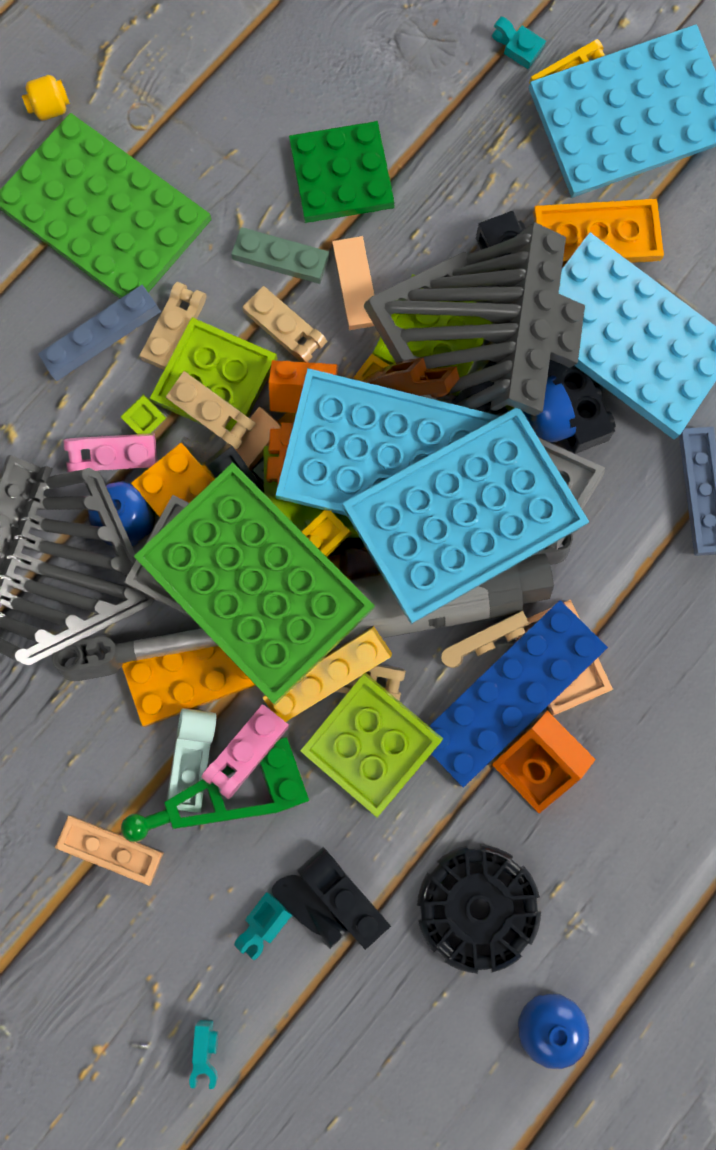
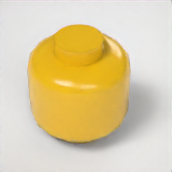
(45, 97)

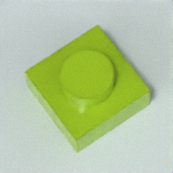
(143, 416)

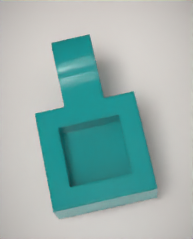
(521, 45)
(265, 923)
(204, 1045)

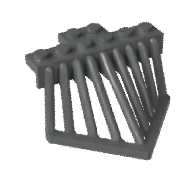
(528, 311)
(20, 498)

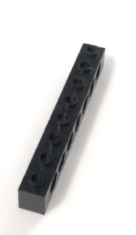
(588, 396)

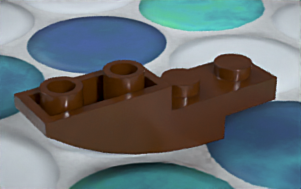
(414, 378)

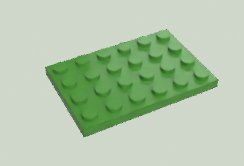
(102, 209)
(254, 583)

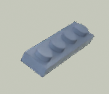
(99, 332)
(699, 470)

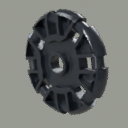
(457, 909)

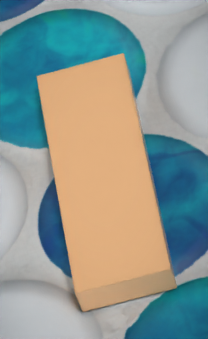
(354, 280)
(109, 850)

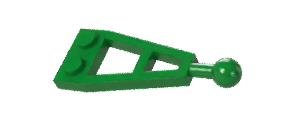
(281, 779)

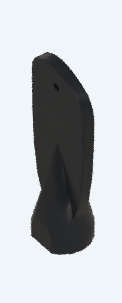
(308, 908)

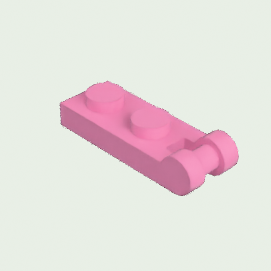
(112, 452)
(246, 750)

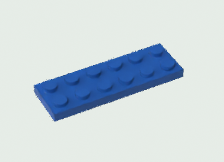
(514, 692)

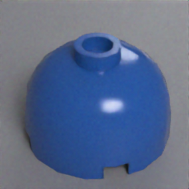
(553, 422)
(132, 509)
(553, 1031)

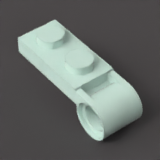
(191, 755)

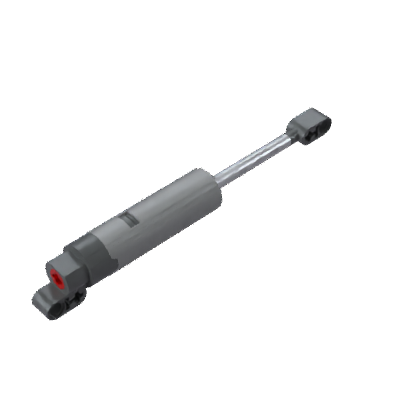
(496, 598)

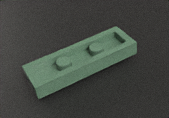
(280, 255)

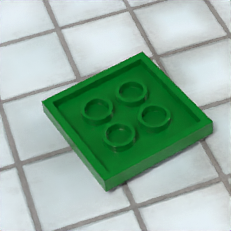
(341, 172)

